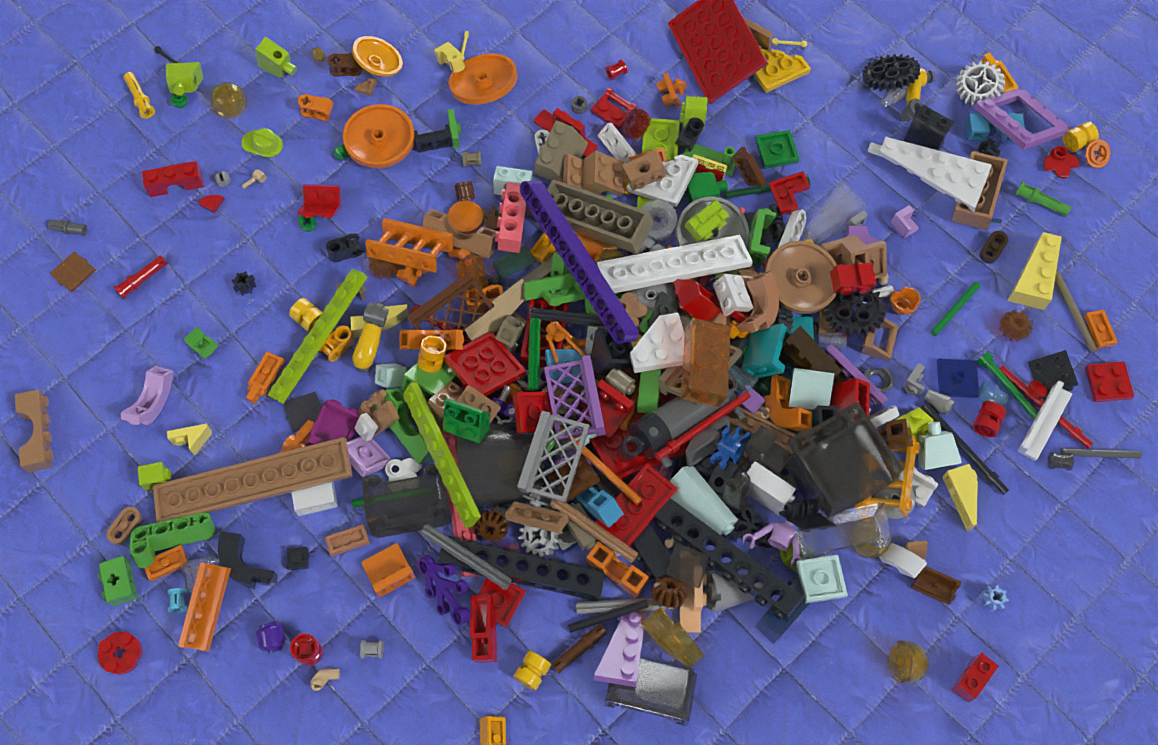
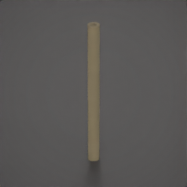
(1075, 312)

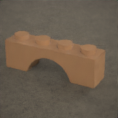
(480, 243)
(36, 452)

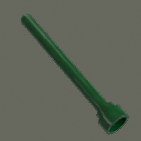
(752, 190)

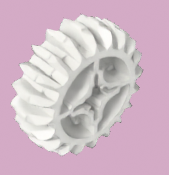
(968, 78)

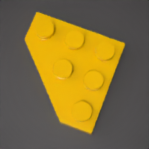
(780, 70)

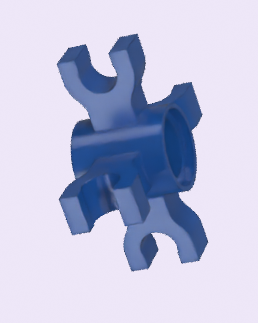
(730, 447)

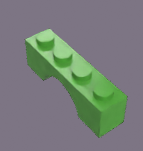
(404, 430)

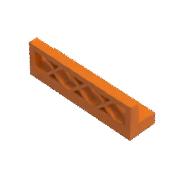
(206, 607)

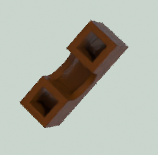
(897, 434)

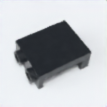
(928, 129)

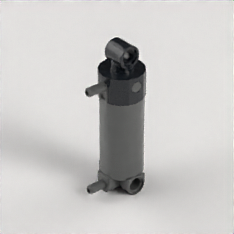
(670, 422)

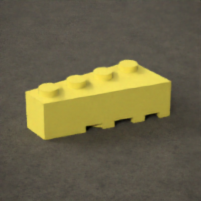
(1037, 277)

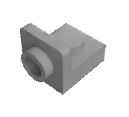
(912, 383)

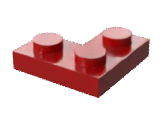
(784, 190)

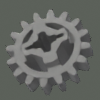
(534, 539)

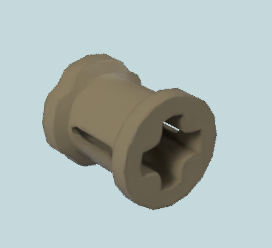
(472, 159)

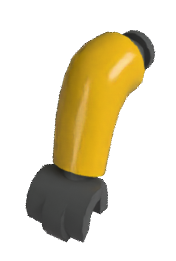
(913, 94)
(368, 343)

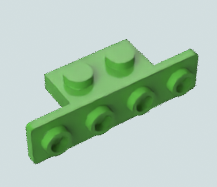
(554, 289)

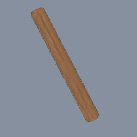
(595, 530)

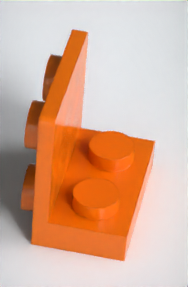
(388, 570)

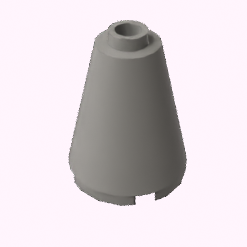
(724, 594)

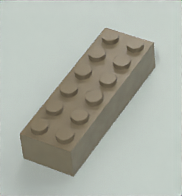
(602, 217)

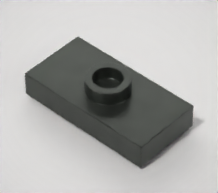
(664, 305)

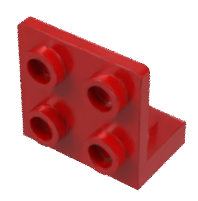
(320, 200)
(614, 407)

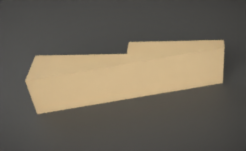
(504, 306)

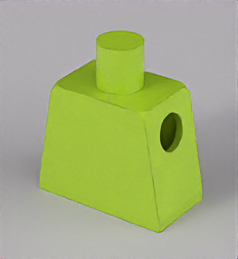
(274, 58)
(183, 77)

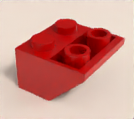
(696, 300)

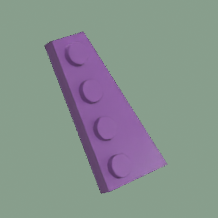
(851, 371)

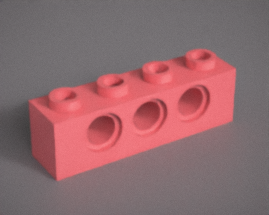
(512, 219)

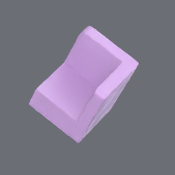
(903, 222)

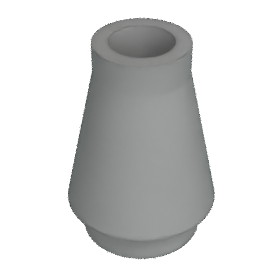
(941, 402)

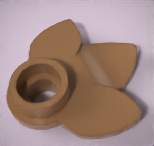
(633, 307)

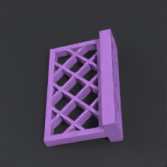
(589, 389)

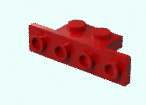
(547, 120)

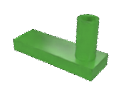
(724, 158)

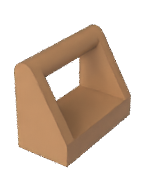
(871, 350)

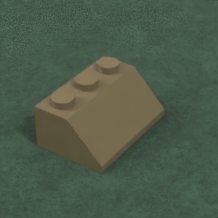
(560, 142)

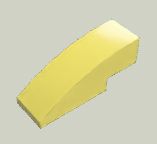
(395, 315)

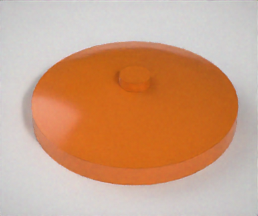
(484, 79)
(378, 136)

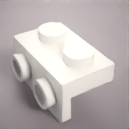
(732, 294)

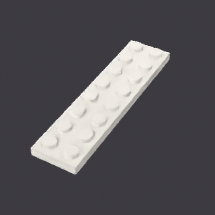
(675, 263)

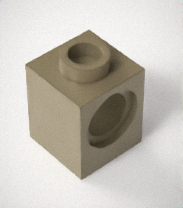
(510, 331)

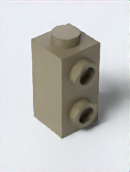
(583, 538)

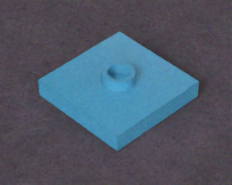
(564, 356)

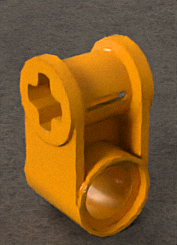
(335, 346)

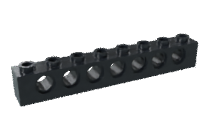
(530, 577)
(782, 609)

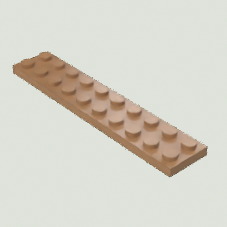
(253, 480)

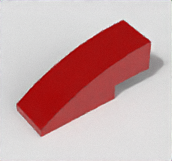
(483, 629)

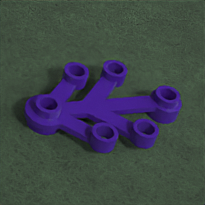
(429, 568)

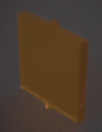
(73, 271)

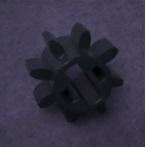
(989, 147)
(244, 283)

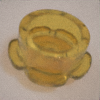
(318, 54)

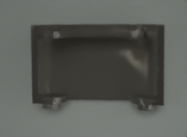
(405, 503)
(658, 692)

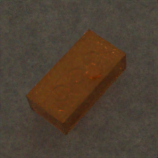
(706, 362)

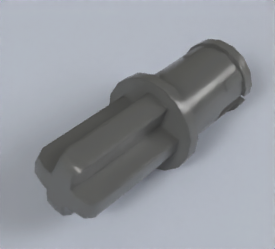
(67, 227)

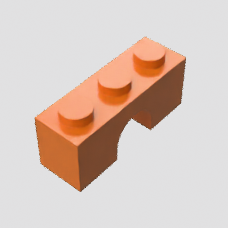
(625, 576)

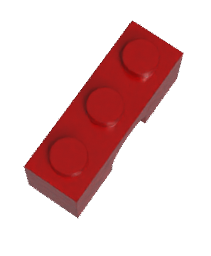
(159, 179)

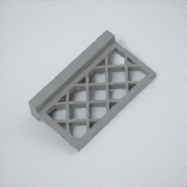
(537, 450)

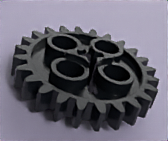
(891, 72)
(873, 312)

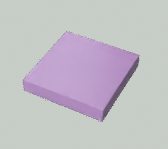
(367, 456)

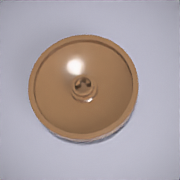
(802, 276)

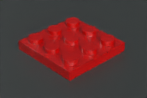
(485, 364)

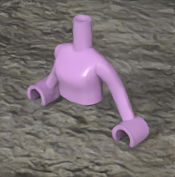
(781, 538)

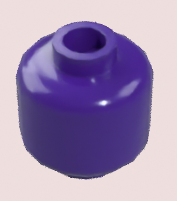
(270, 637)

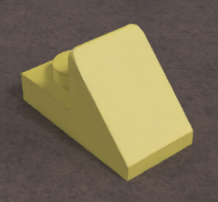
(194, 435)

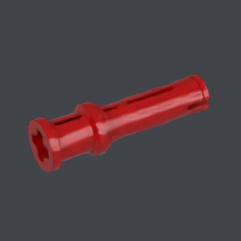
(133, 282)

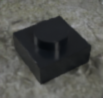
(297, 558)

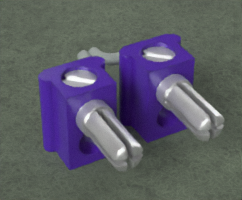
(505, 409)

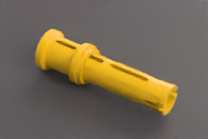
(141, 101)

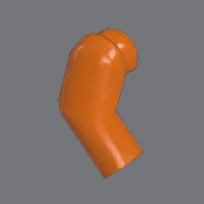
(459, 253)

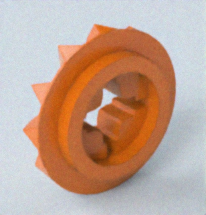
(1102, 149)

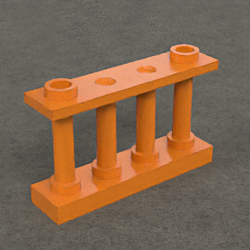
(411, 234)

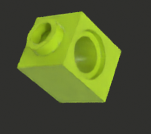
(153, 474)

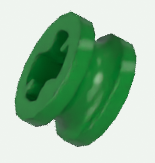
(307, 228)

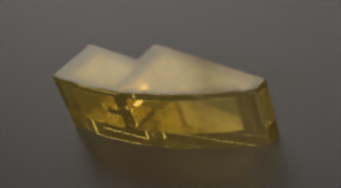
(672, 638)

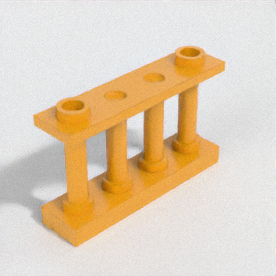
(905, 502)

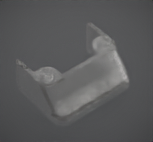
(852, 529)

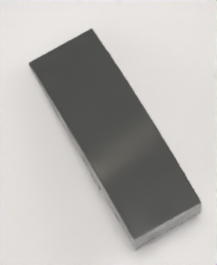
(706, 441)

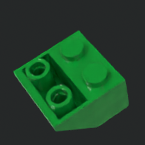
(465, 420)

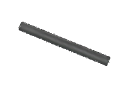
(1101, 453)

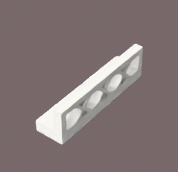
(1045, 421)

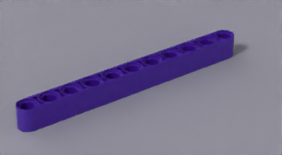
(579, 262)

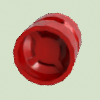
(989, 419)
(306, 649)

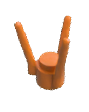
(558, 333)

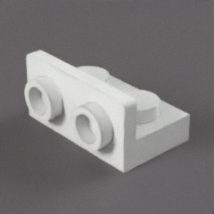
(922, 486)

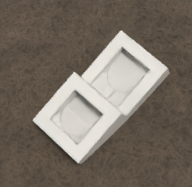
(904, 560)

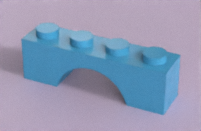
(600, 505)

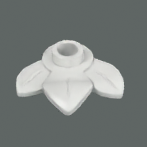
(407, 469)

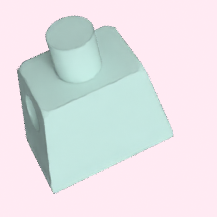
(937, 448)

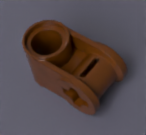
(345, 65)
(464, 191)

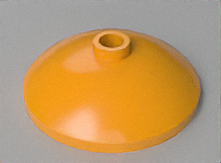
(377, 56)

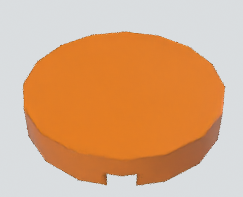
(466, 216)

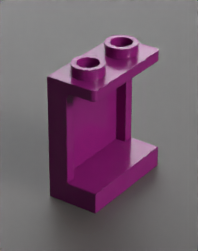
(333, 423)

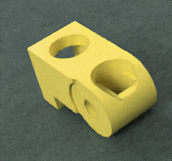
(451, 56)

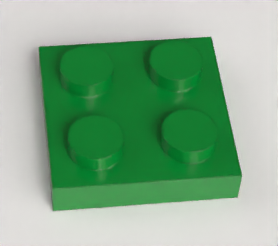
(777, 149)

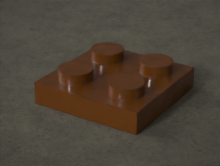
(583, 478)

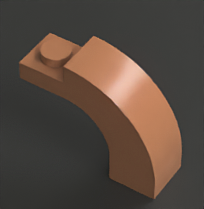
(765, 303)

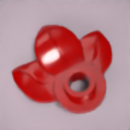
(1060, 164)

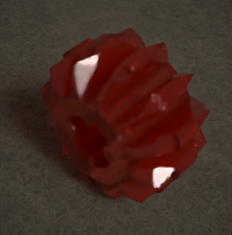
(636, 123)

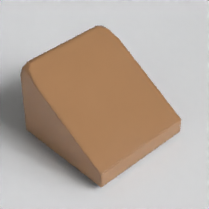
(918, 548)

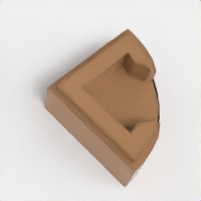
(366, 87)

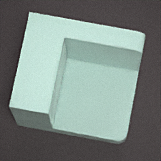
(389, 375)

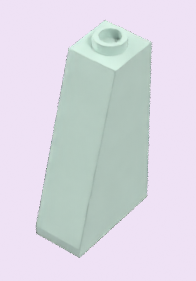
(701, 500)

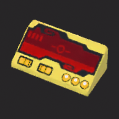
(707, 165)

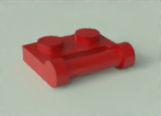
(610, 112)

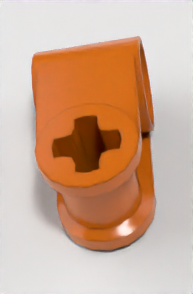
(317, 108)

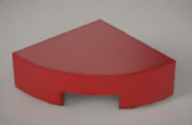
(211, 202)

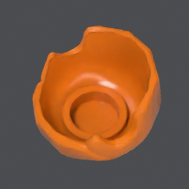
(905, 301)

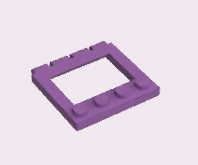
(1011, 128)

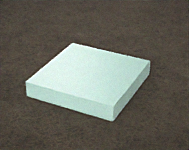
(810, 389)
(821, 579)

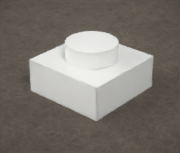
(366, 427)

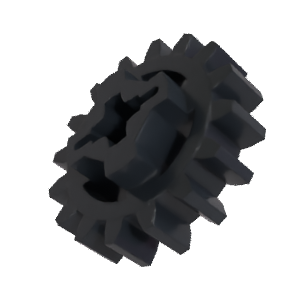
(745, 523)

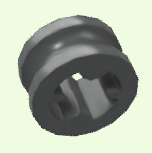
(579, 99)

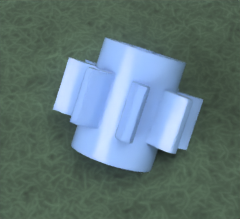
(999, 594)

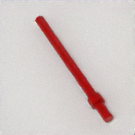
(1074, 432)
(674, 445)

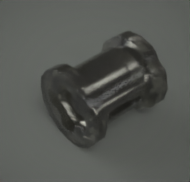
(1060, 461)

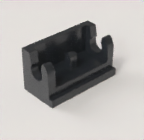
(433, 140)

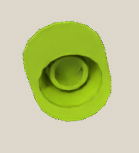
(262, 142)

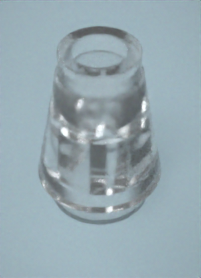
(893, 97)
(835, 339)

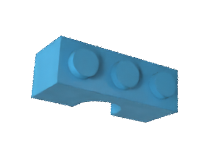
(978, 127)

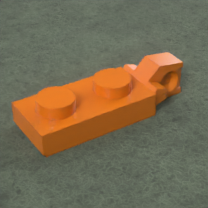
(264, 376)

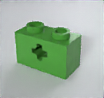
(125, 587)

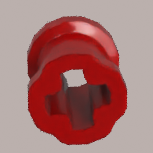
(616, 69)

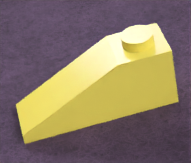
(963, 489)

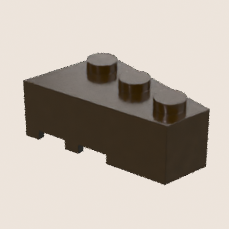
(804, 353)

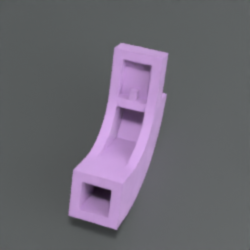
(152, 399)

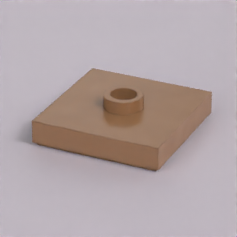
(761, 34)

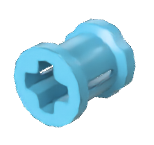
(177, 600)

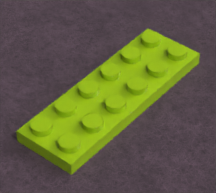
(658, 135)

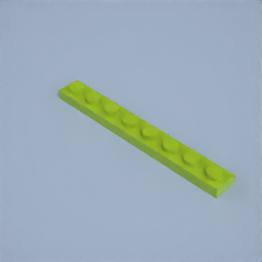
(317, 336)
(441, 455)

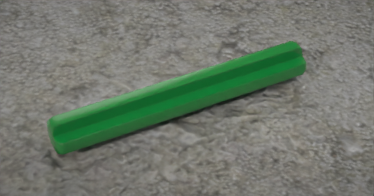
(534, 354)

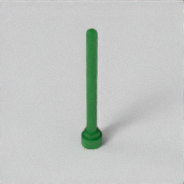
(987, 362)

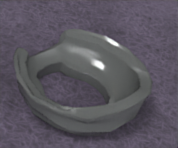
(885, 374)

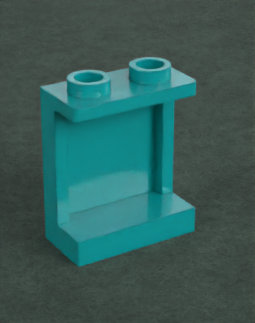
(764, 351)

